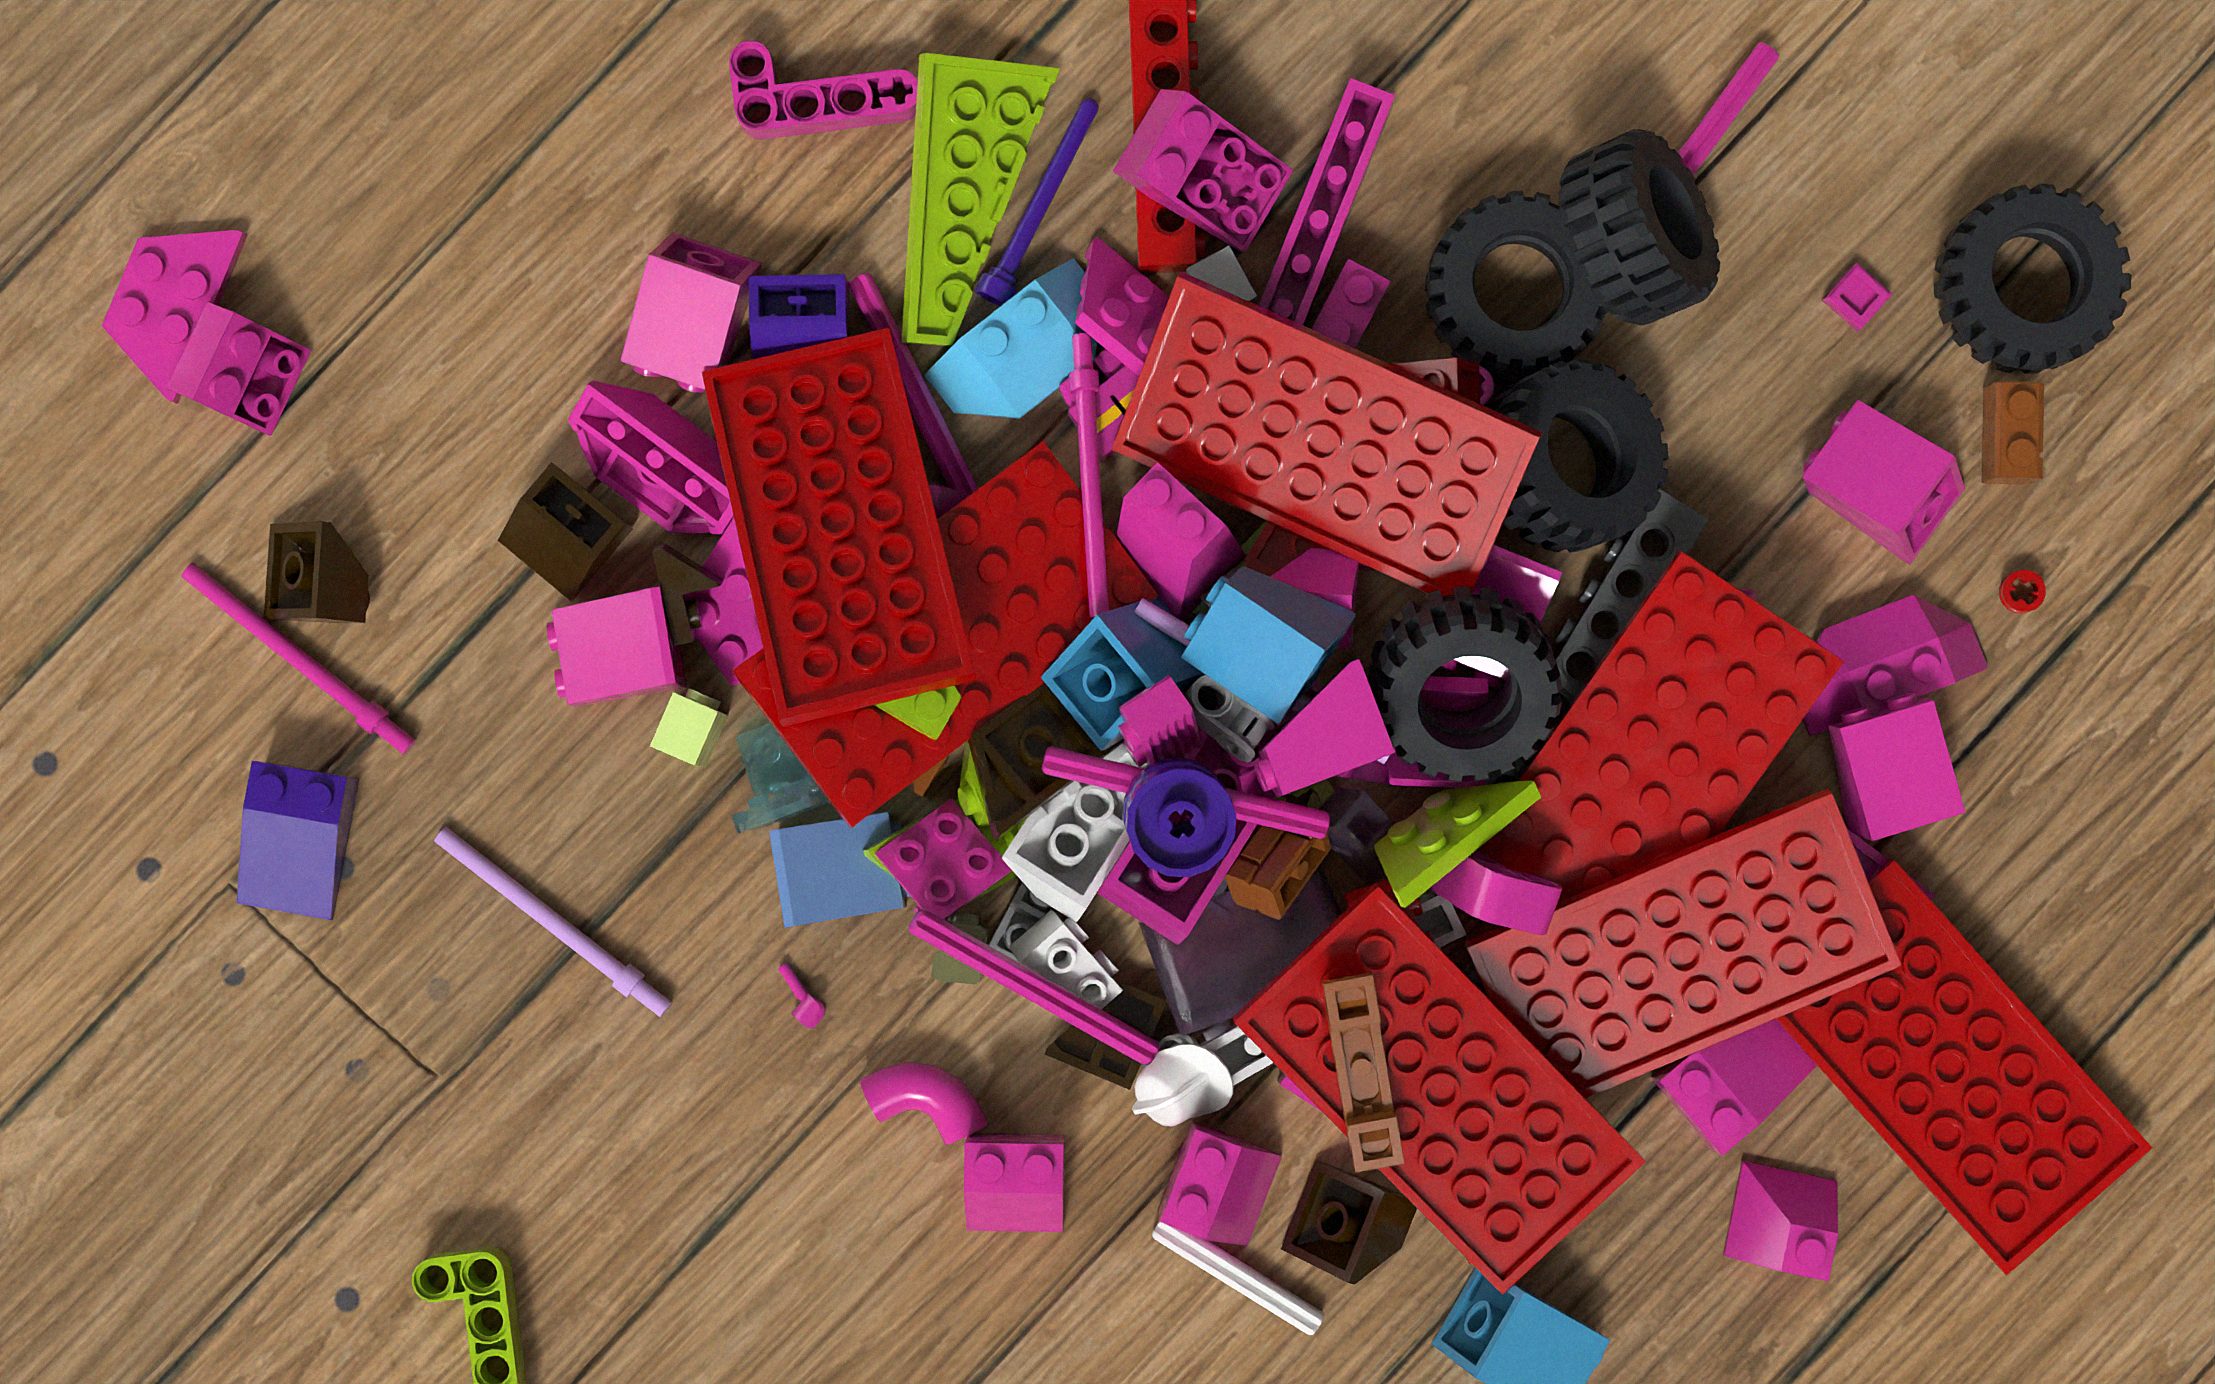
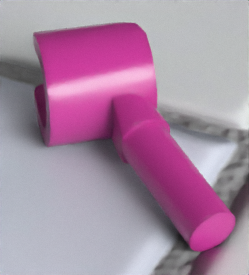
(810, 1009)

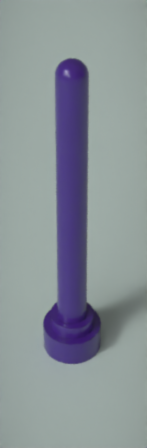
(999, 282)

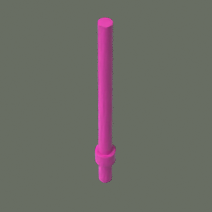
(1085, 384)
(369, 715)

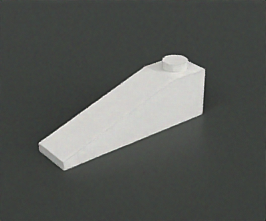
(1071, 843)

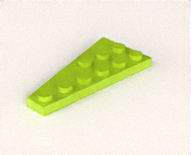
(966, 161)

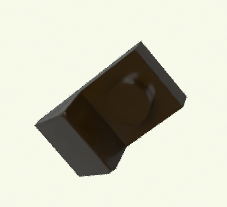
(677, 578)

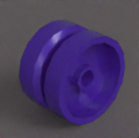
(1184, 846)

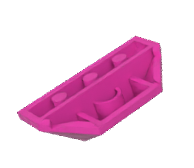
(653, 458)
(1893, 653)

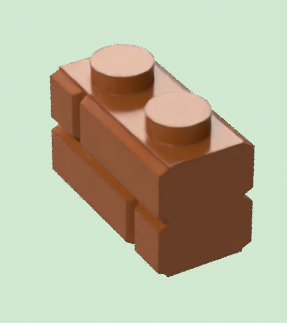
(2012, 433)
(1274, 869)

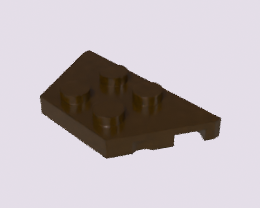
(1011, 755)

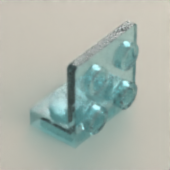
(777, 780)

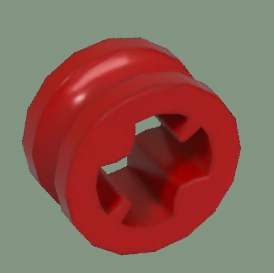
(2023, 577)

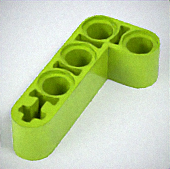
(476, 1296)

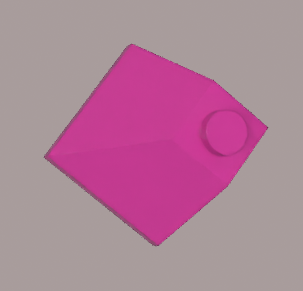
(1784, 1221)

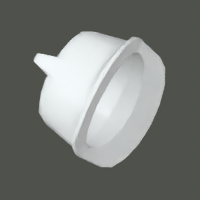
(1182, 1085)

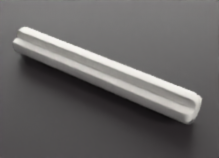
(1241, 1277)

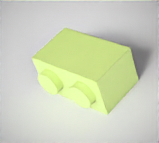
(690, 728)

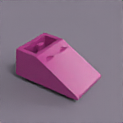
(1203, 168)

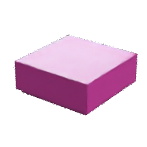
(1857, 297)

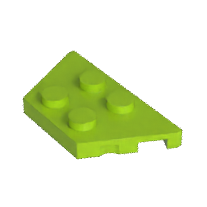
(1447, 832)

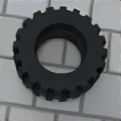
(1639, 227)
(2079, 240)
(1463, 322)
(1624, 447)
(1477, 738)

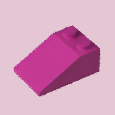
(1735, 1083)

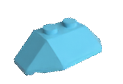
(1016, 351)

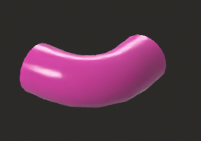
(925, 1090)

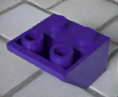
(797, 311)

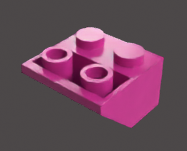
(239, 368)

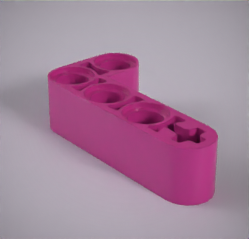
(827, 92)
(1500, 894)

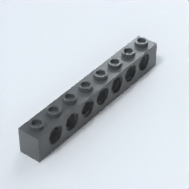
(1678, 529)

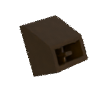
(563, 531)

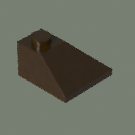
(313, 576)
(1347, 1223)

